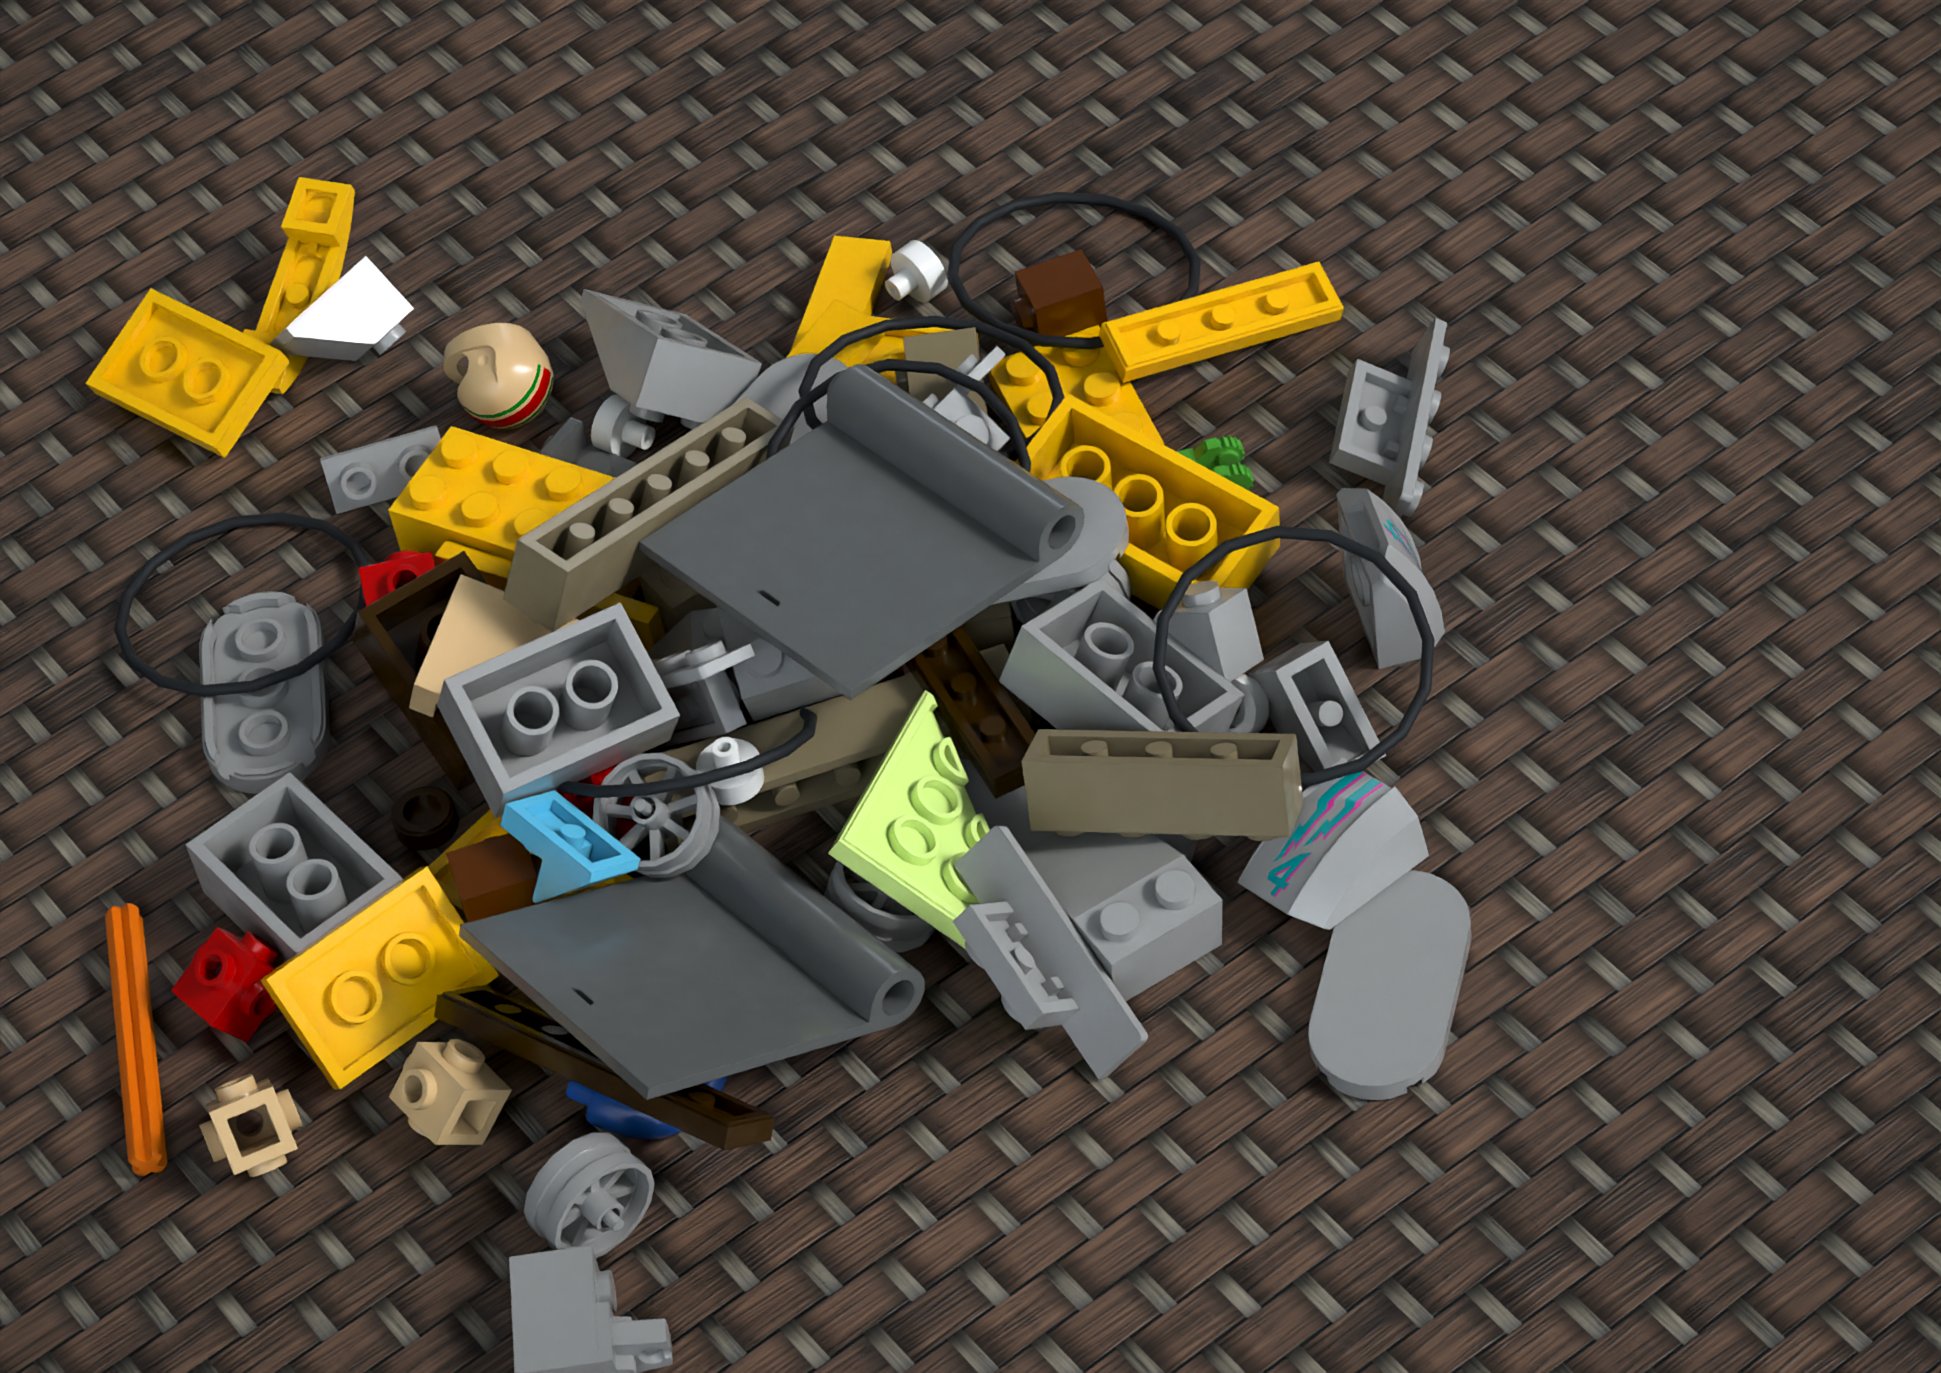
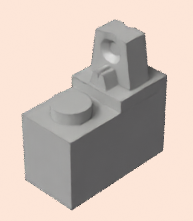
(567, 1318)

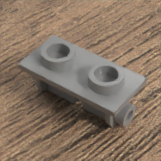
(377, 469)

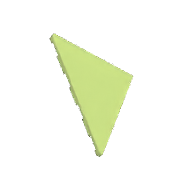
(916, 824)

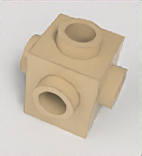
(450, 1093)
(254, 1151)

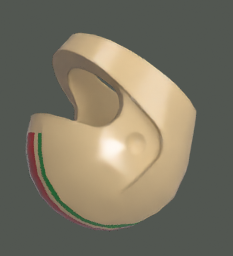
(505, 376)

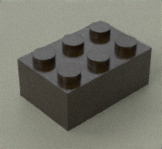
(395, 641)

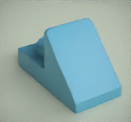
(571, 845)

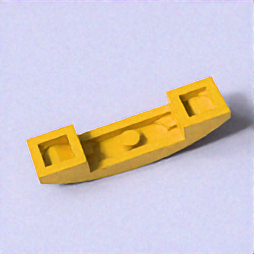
(311, 263)

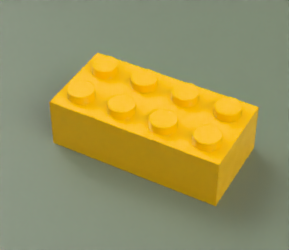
(487, 496)
(1170, 502)

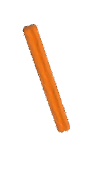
(135, 1040)

